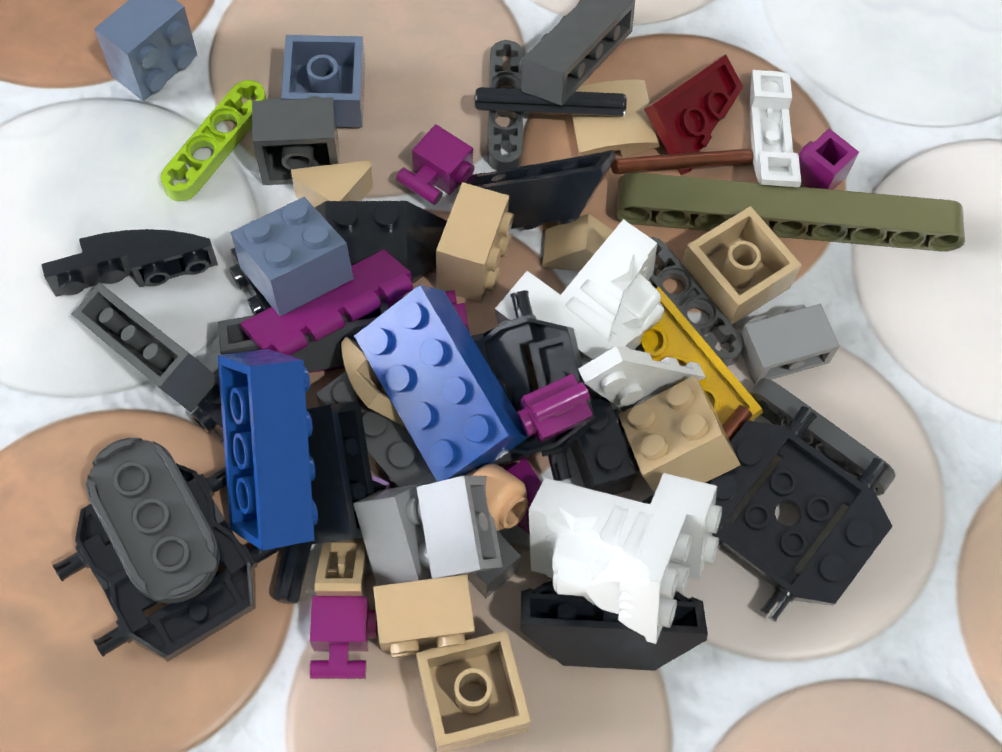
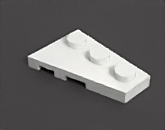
(632, 376)

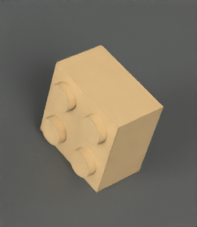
(473, 242)
(741, 264)
(678, 435)
(423, 614)
(473, 692)

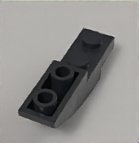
(145, 253)

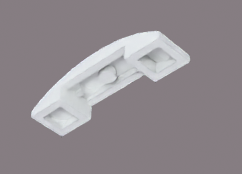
(771, 129)

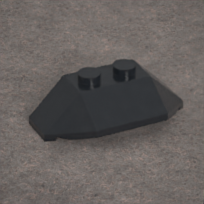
(548, 189)
(396, 226)
(591, 637)

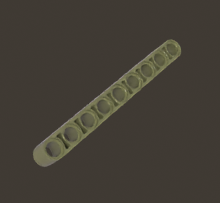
(793, 211)

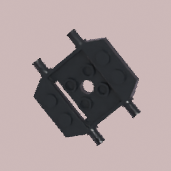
(553, 356)
(817, 491)
(181, 623)

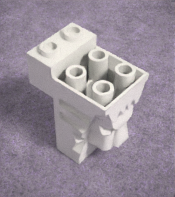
(607, 300)
(625, 551)

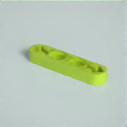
(208, 136)

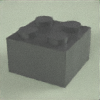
(293, 136)

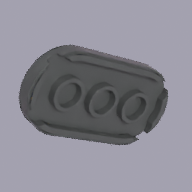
(153, 520)

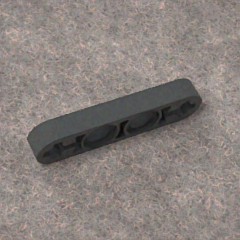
(496, 132)
(696, 297)
(781, 407)

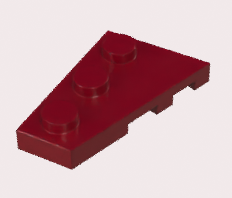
(694, 108)

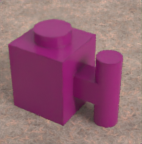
(439, 162)
(555, 408)
(341, 627)

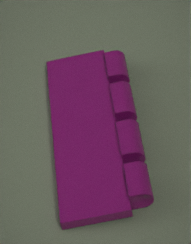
(372, 277)

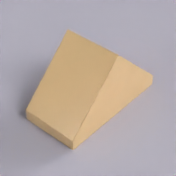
(333, 182)
(574, 243)
(342, 569)

